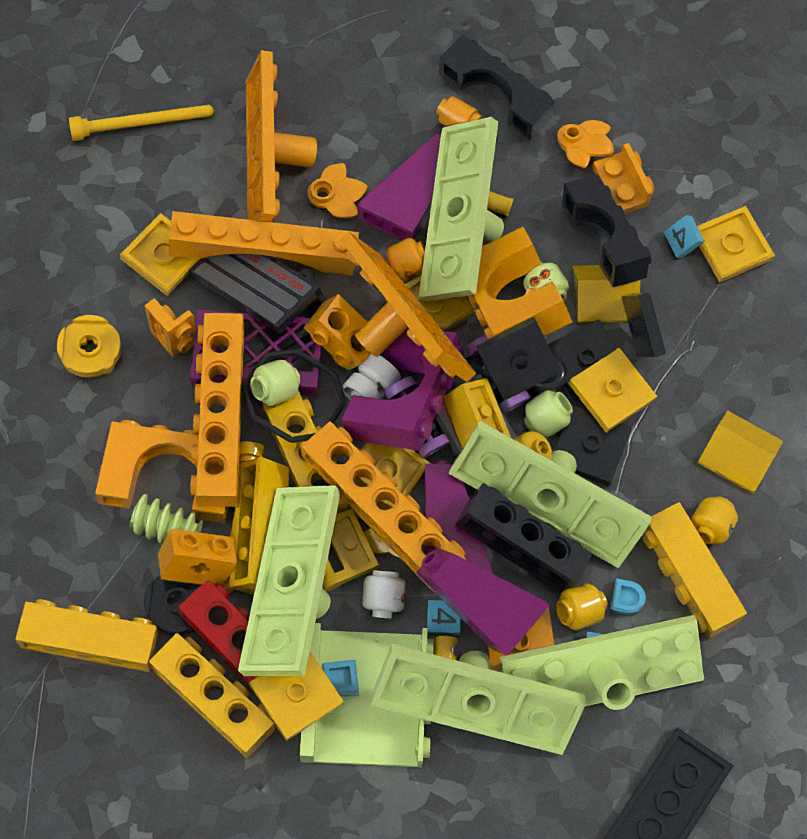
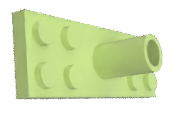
(459, 211)
(552, 492)
(290, 582)
(618, 663)
(477, 698)

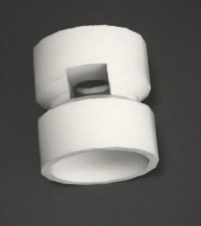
(374, 378)

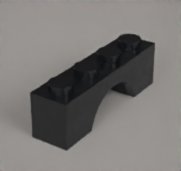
(469, 64)
(592, 205)

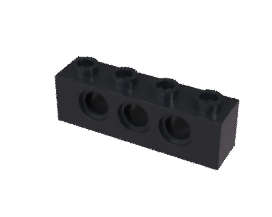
(507, 538)

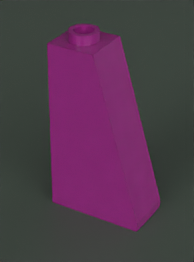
(405, 197)
(444, 502)
(485, 602)

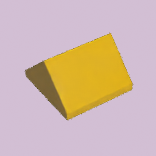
(597, 298)
(740, 452)

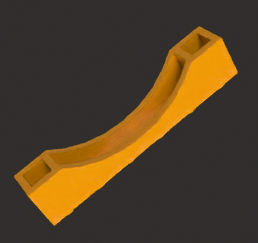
(211, 235)

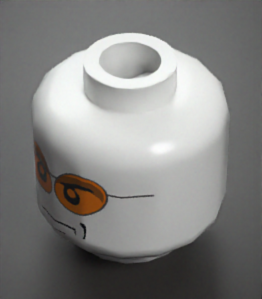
(384, 593)

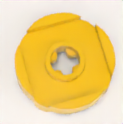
(94, 363)

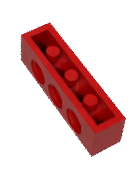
(218, 637)

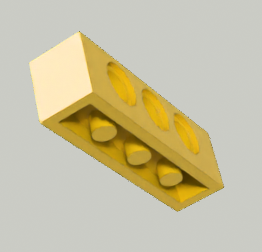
(296, 413)
(182, 652)

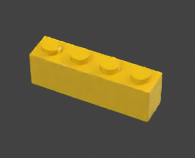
(256, 497)
(693, 571)
(87, 635)

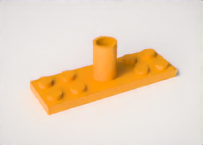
(268, 147)
(400, 313)

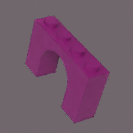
(403, 420)

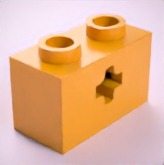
(196, 557)

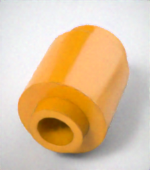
(456, 112)

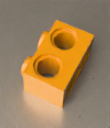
(338, 340)

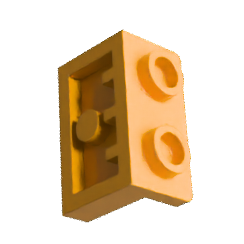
(625, 179)
(173, 333)

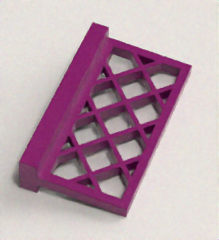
(308, 380)

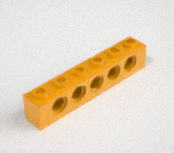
(335, 441)
(221, 488)

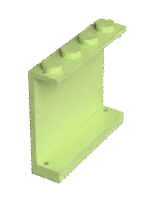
(356, 730)

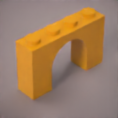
(502, 263)
(133, 446)

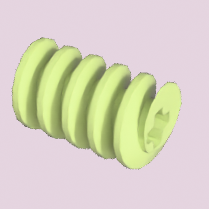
(159, 522)

